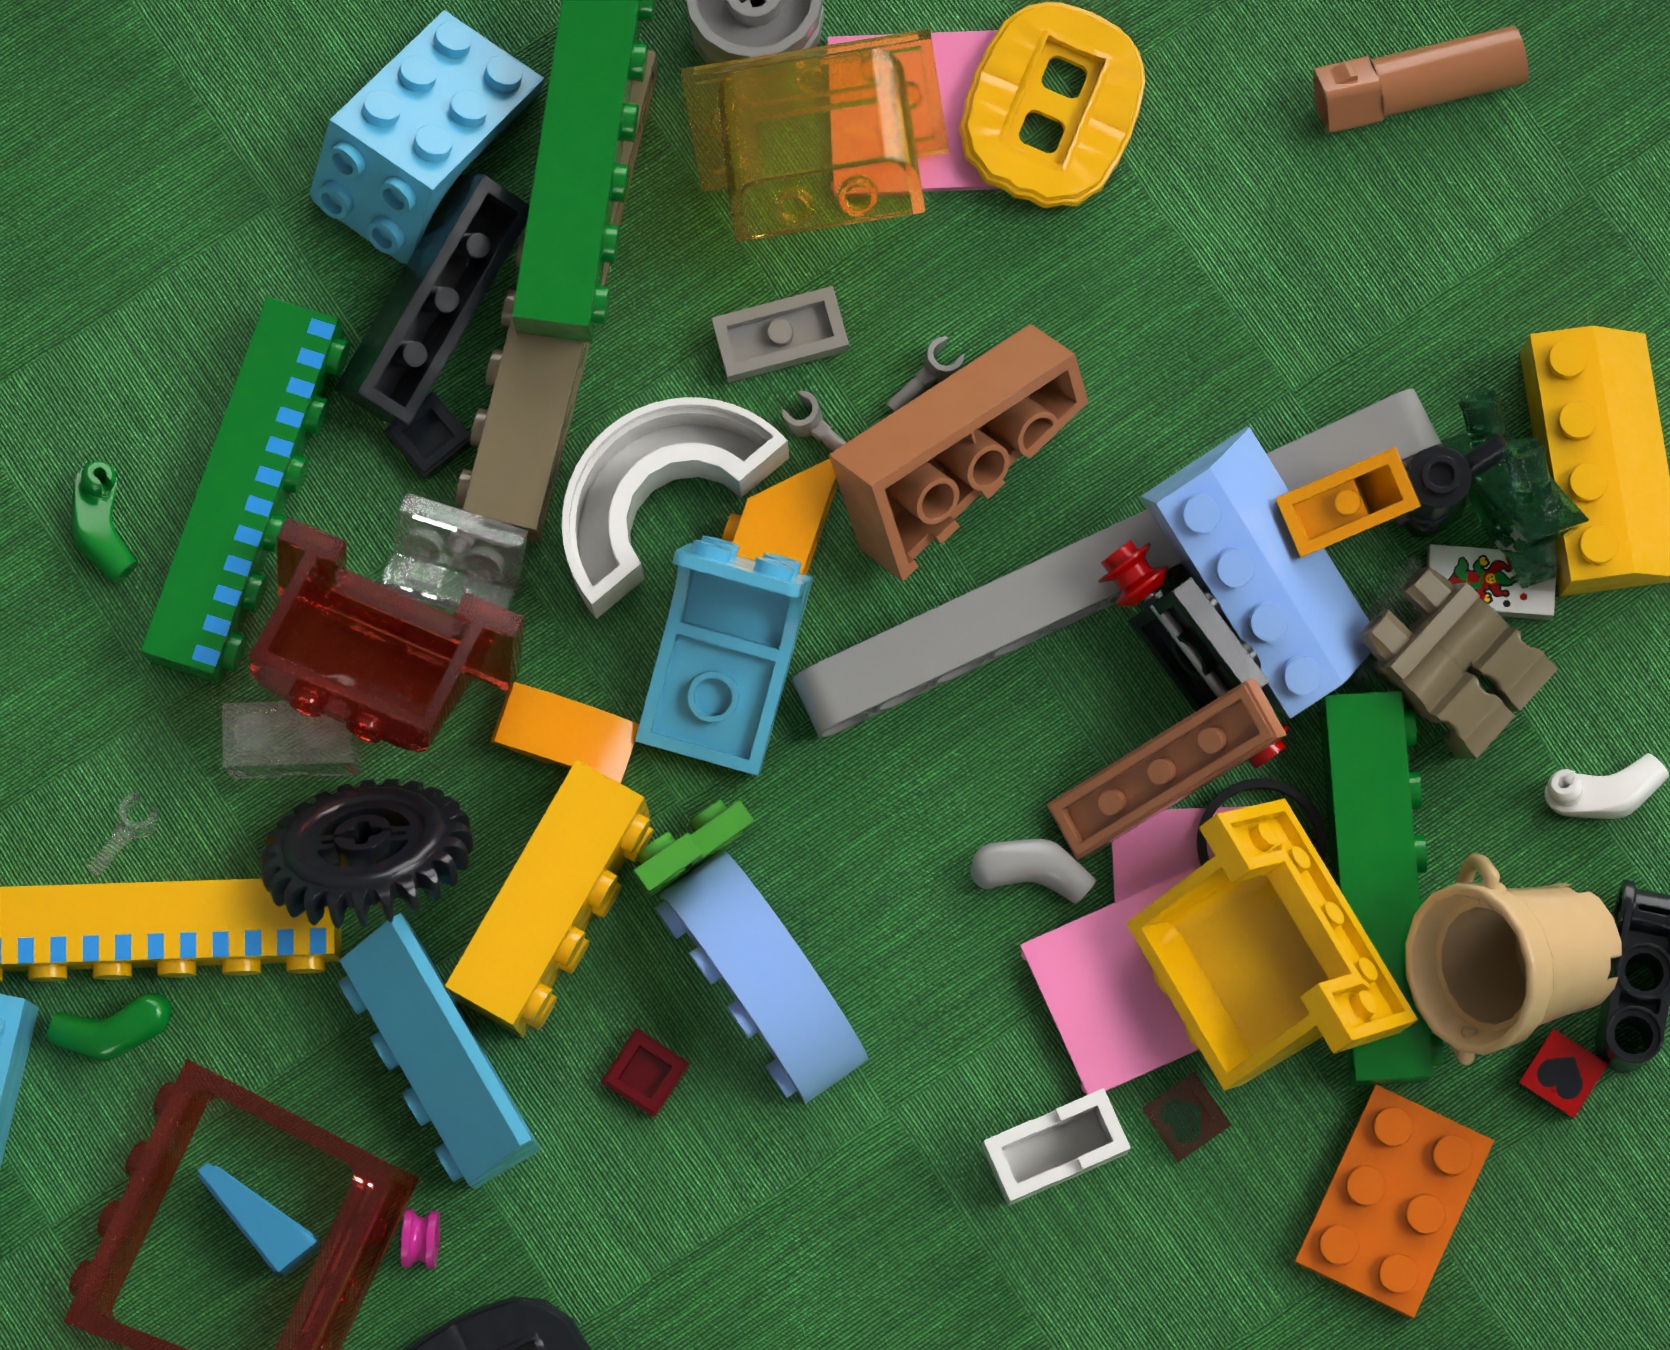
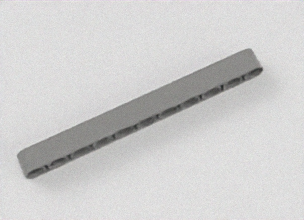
(1064, 584)

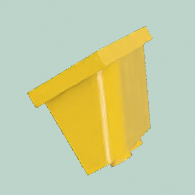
(1266, 950)

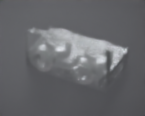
(453, 552)

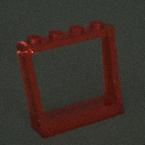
(341, 1268)

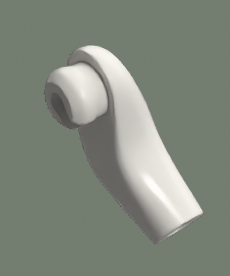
(1608, 795)

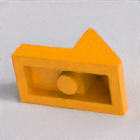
(1348, 502)

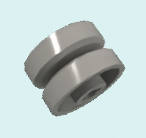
(738, 31)

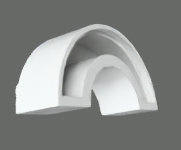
(640, 455)

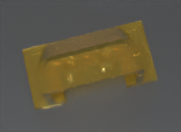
(818, 132)

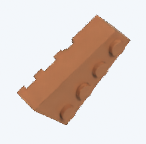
(952, 443)

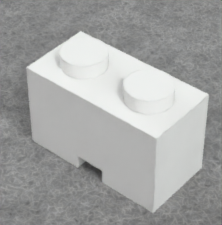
(1055, 1147)

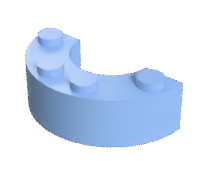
(766, 973)

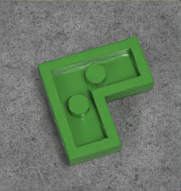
(668, 859)

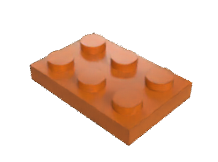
(1393, 1201)

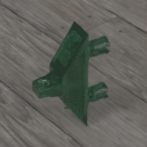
(1516, 497)

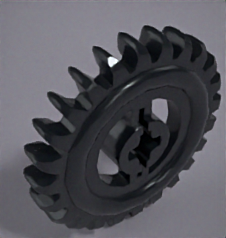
(373, 857)

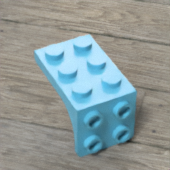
(416, 131)
(724, 654)

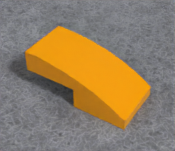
(563, 731)

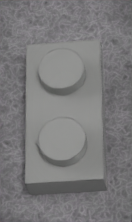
(780, 334)

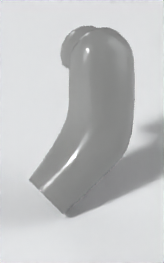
(1031, 861)

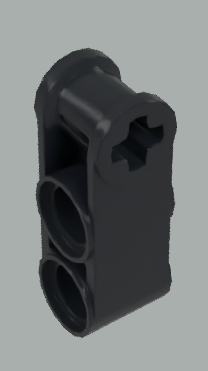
(1645, 938)

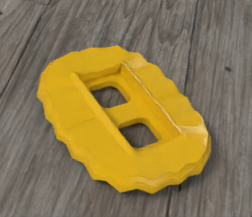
(1010, 87)

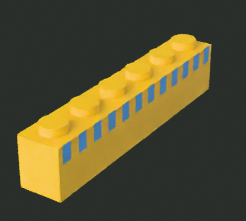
(159, 927)

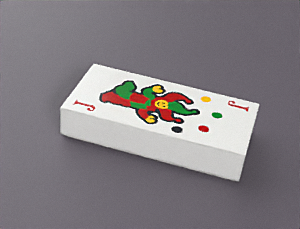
(1492, 579)

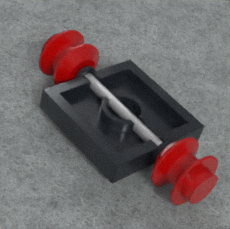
(1185, 633)

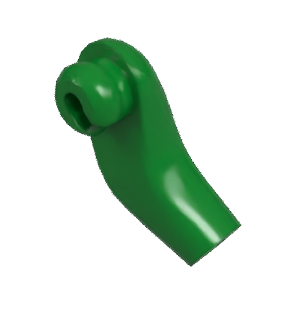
(93, 522)
(114, 1035)

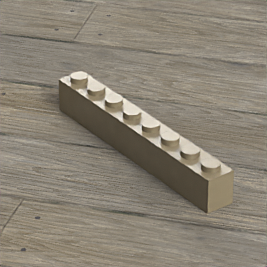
(534, 396)

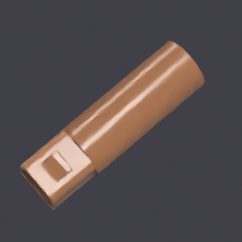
(1374, 88)

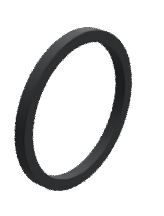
(1262, 783)

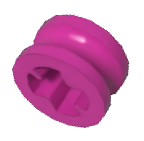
(420, 1239)

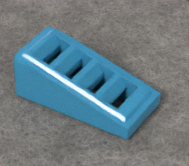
(270, 1231)

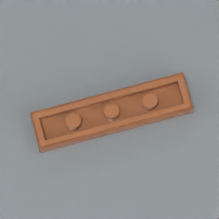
(1166, 769)

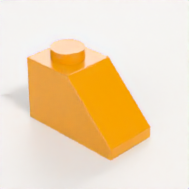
(786, 517)

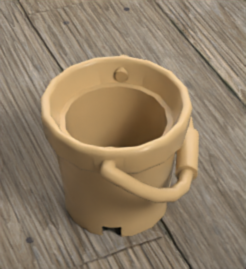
(1505, 960)

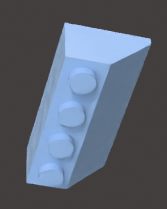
(1238, 548)

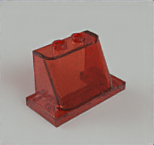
(371, 652)

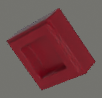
(645, 1073)

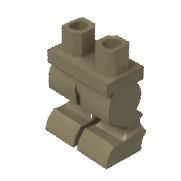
(1446, 640)

